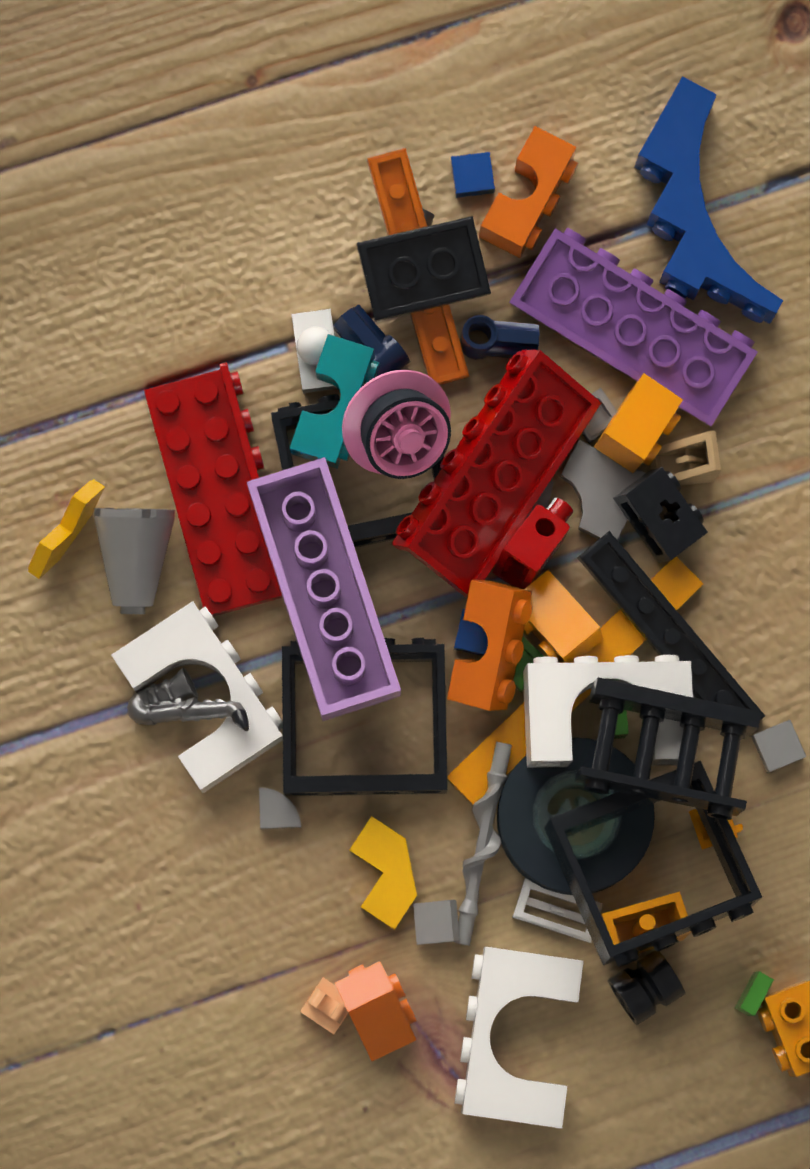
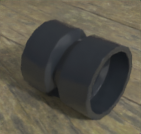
(646, 986)

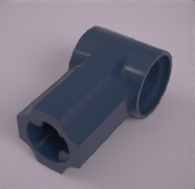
(360, 328)
(503, 338)

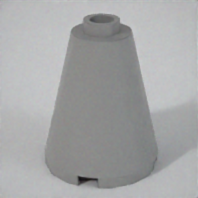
(133, 553)

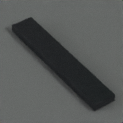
(660, 621)

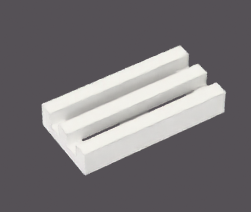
(525, 900)

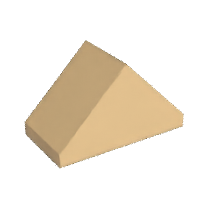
(691, 459)

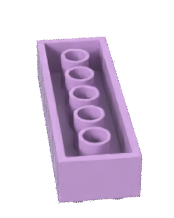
(324, 589)

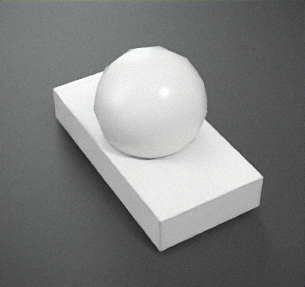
(310, 336)

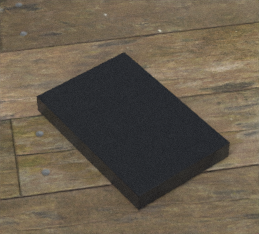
(423, 268)

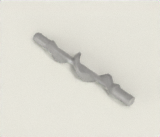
(487, 842)

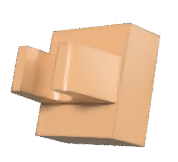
(326, 1006)

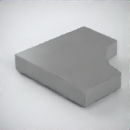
(596, 483)

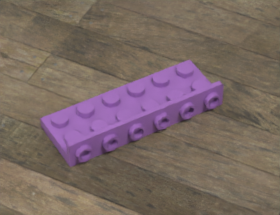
(633, 324)

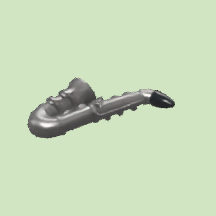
(178, 700)

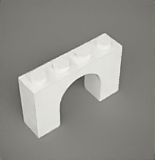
(190, 640)
(554, 686)
(487, 1086)

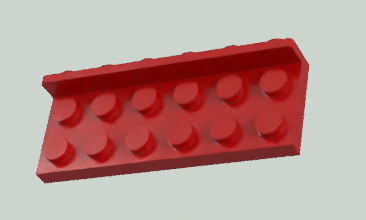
(497, 470)
(208, 474)

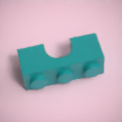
(348, 369)

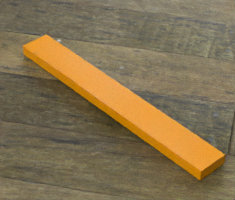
(619, 639)

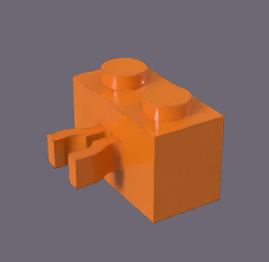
(376, 1011)

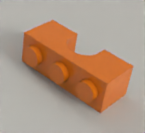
(513, 222)
(503, 615)

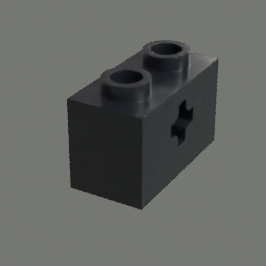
(643, 504)

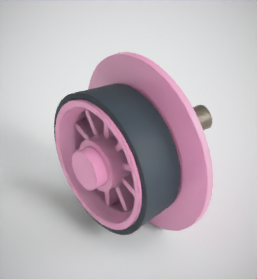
(398, 424)

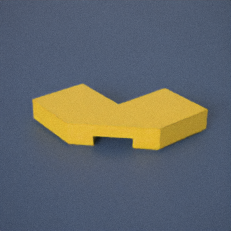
(59, 540)
(396, 886)

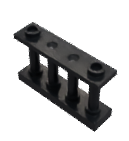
(693, 716)

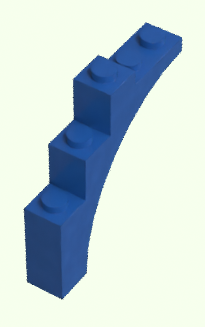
(680, 213)

